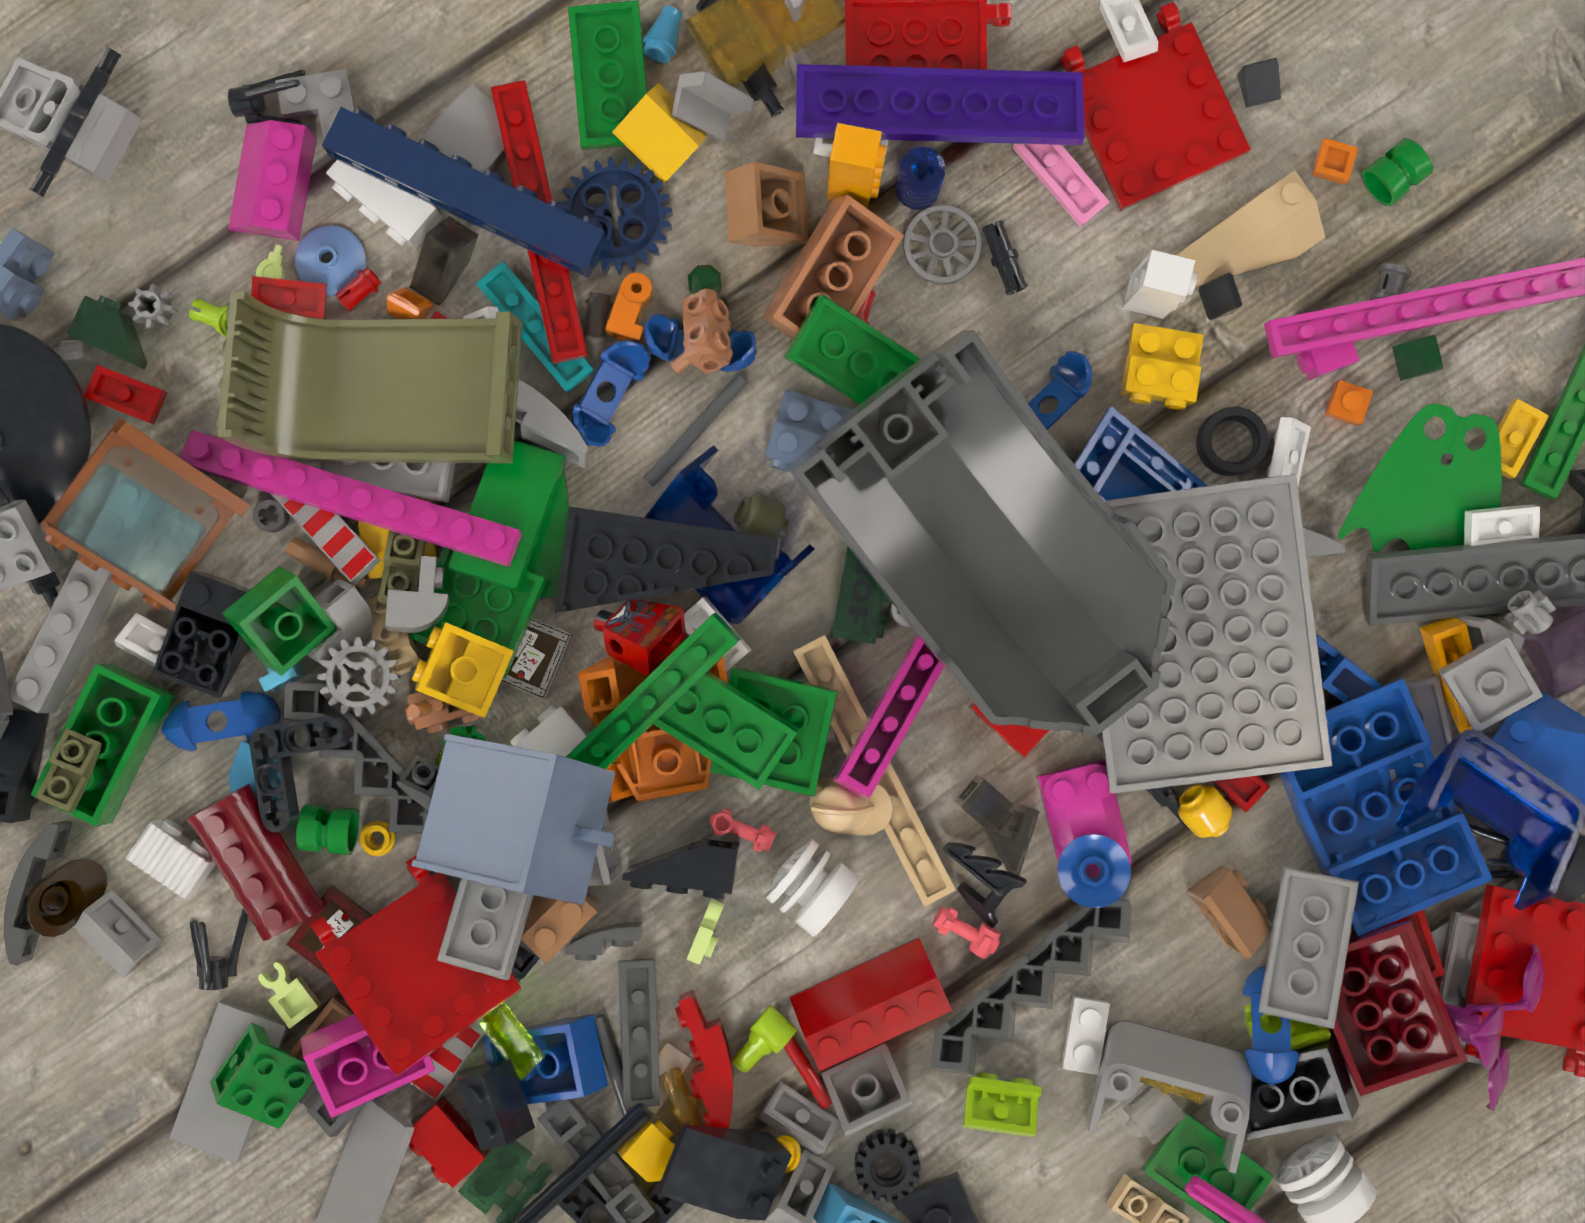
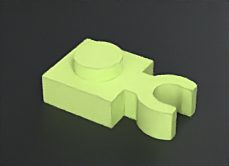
(704, 941)
(292, 998)

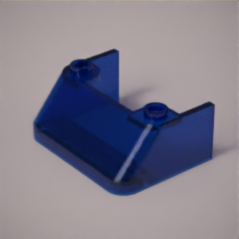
(690, 502)
(1512, 798)

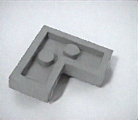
(319, 95)

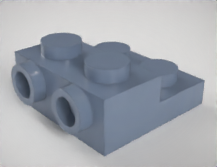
(20, 265)
(799, 426)

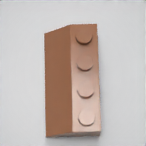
(837, 262)

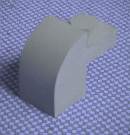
(418, 610)
(349, 615)

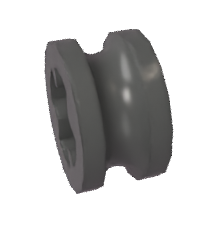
(258, 518)

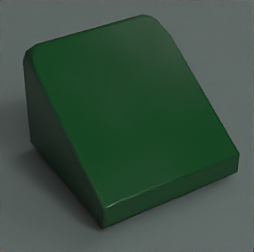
(1418, 357)

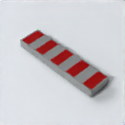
(334, 538)
(449, 1060)

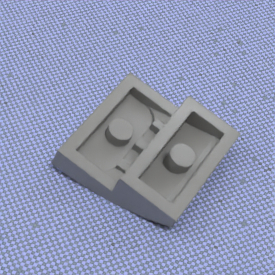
(469, 130)

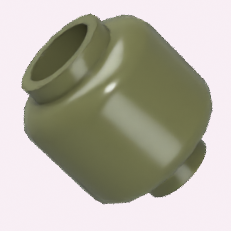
(761, 516)

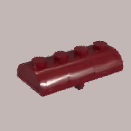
(255, 863)

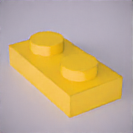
(1518, 434)

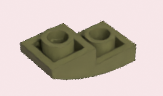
(401, 564)
(71, 770)

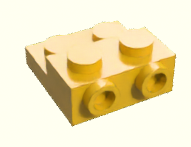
(1162, 366)
(462, 669)

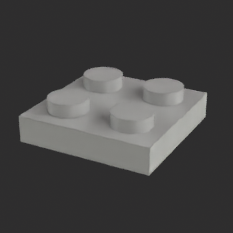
(1490, 683)

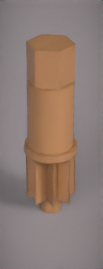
(317, 560)

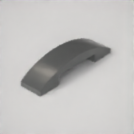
(18, 934)
(613, 1178)

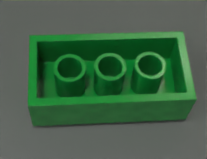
(125, 718)

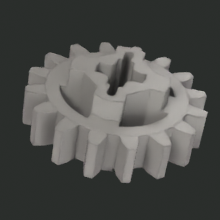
(347, 687)

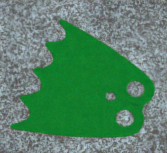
(1420, 497)

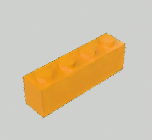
(855, 163)

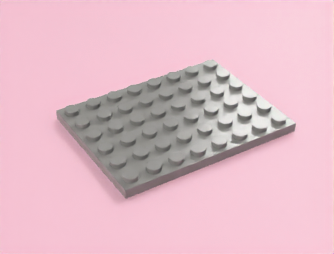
(1239, 647)

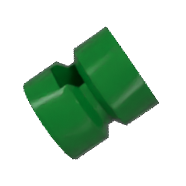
(1395, 173)
(325, 829)

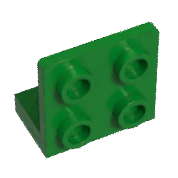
(261, 1079)

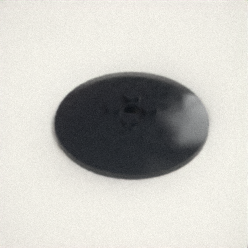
(41, 421)

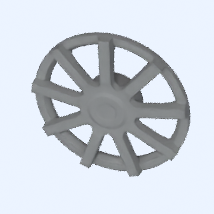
(942, 245)

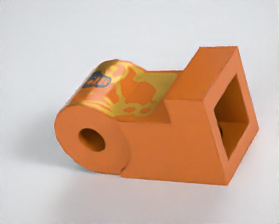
(632, 299)

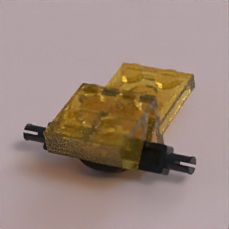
(754, 38)

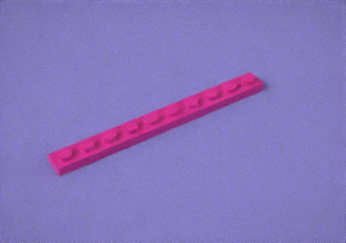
(1425, 308)
(353, 499)

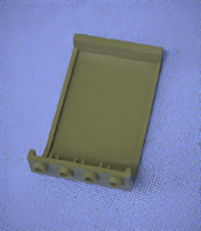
(369, 387)

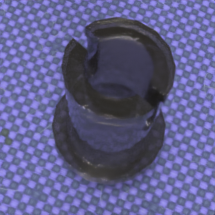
(597, 315)

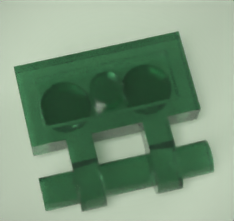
(495, 1174)

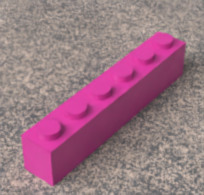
(890, 720)

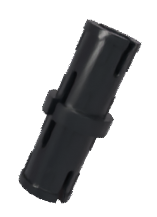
(1004, 257)

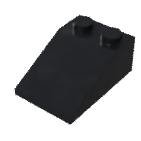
(1312, 1096)
(725, 1170)

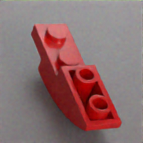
(714, 1077)

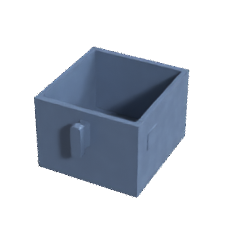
(516, 819)

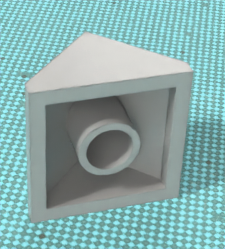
(866, 1089)

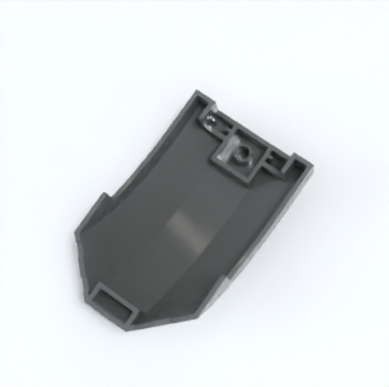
(994, 544)

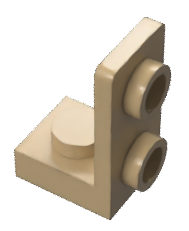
(399, 643)

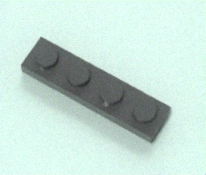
(639, 1032)

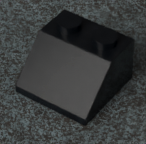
(495, 1103)

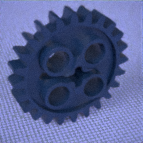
(646, 213)

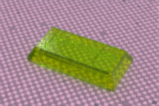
(512, 1040)

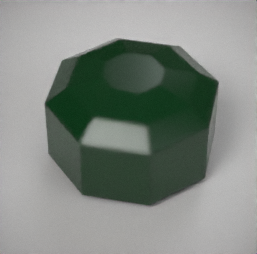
(704, 277)

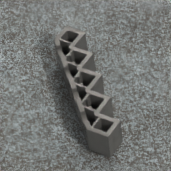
(375, 766)
(1028, 984)

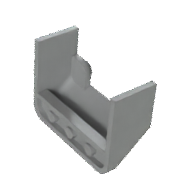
(1181, 1061)

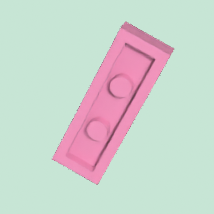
(1064, 180)

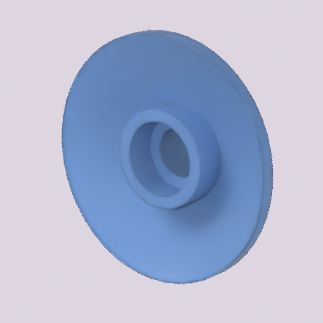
(346, 261)

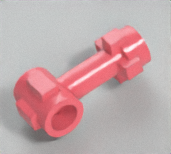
(723, 823)
(983, 940)

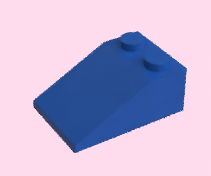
(570, 1064)

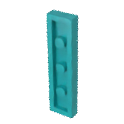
(511, 296)

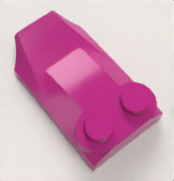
(1079, 805)

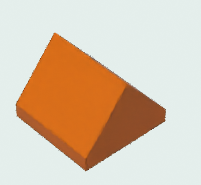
(408, 305)

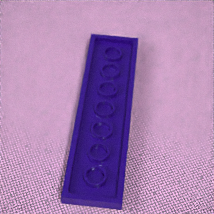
(941, 104)

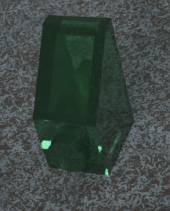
(107, 329)

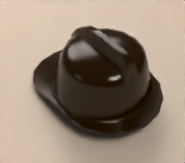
(60, 899)

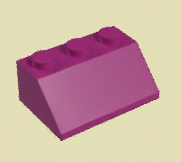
(273, 180)
(351, 1067)

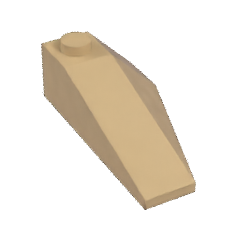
(1262, 233)

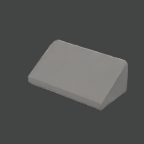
(800, 1118)

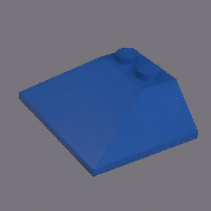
(1128, 463)
(1549, 740)

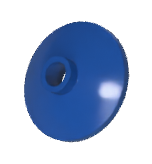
(1113, 871)

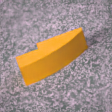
(1444, 644)

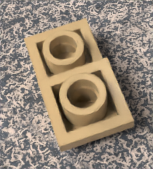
(1142, 1205)

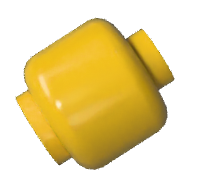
(1205, 811)

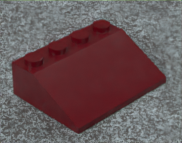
(1392, 1012)

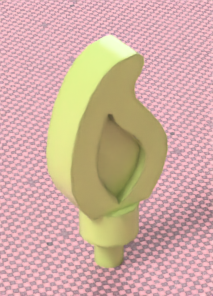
(272, 265)

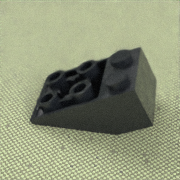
(200, 642)
(19, 763)
(699, 866)

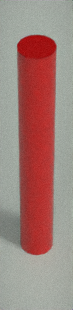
(808, 1073)

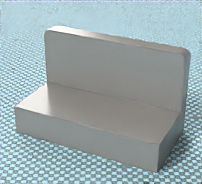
(708, 103)
(116, 932)

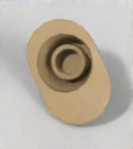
(847, 813)

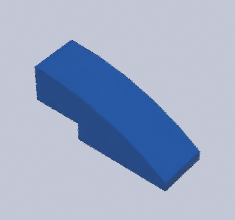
(1341, 674)

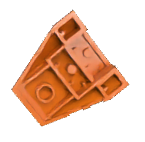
(656, 762)

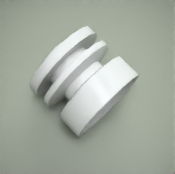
(812, 887)
(1325, 1182)

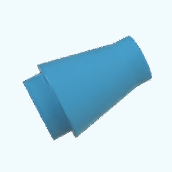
(662, 38)

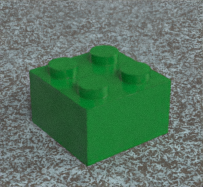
(279, 620)

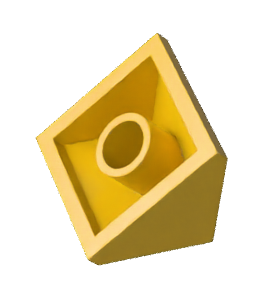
(656, 135)

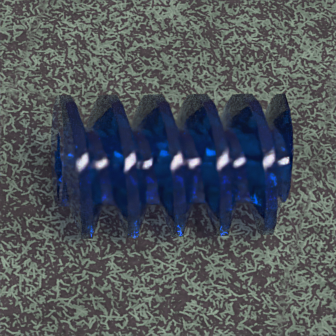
(919, 164)

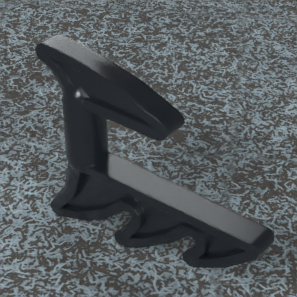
(998, 881)

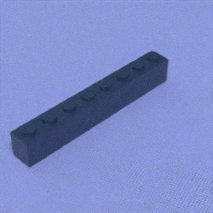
(465, 191)

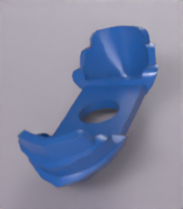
(666, 342)
(618, 366)
(1070, 383)
(189, 724)
(1271, 1054)

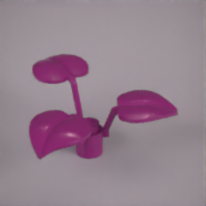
(1486, 1033)

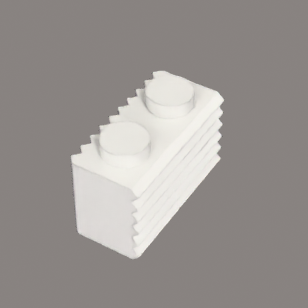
(172, 857)

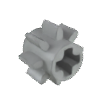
(142, 306)
(1530, 612)

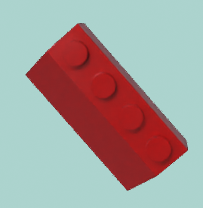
(869, 1004)

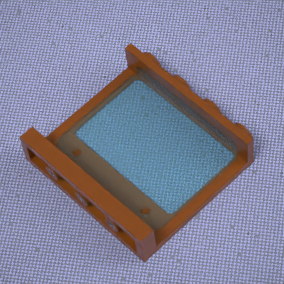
(140, 514)

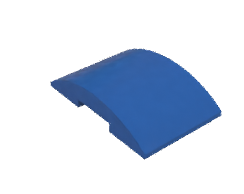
(1354, 806)

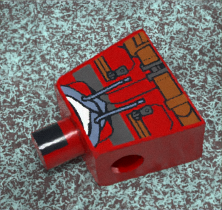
(641, 633)

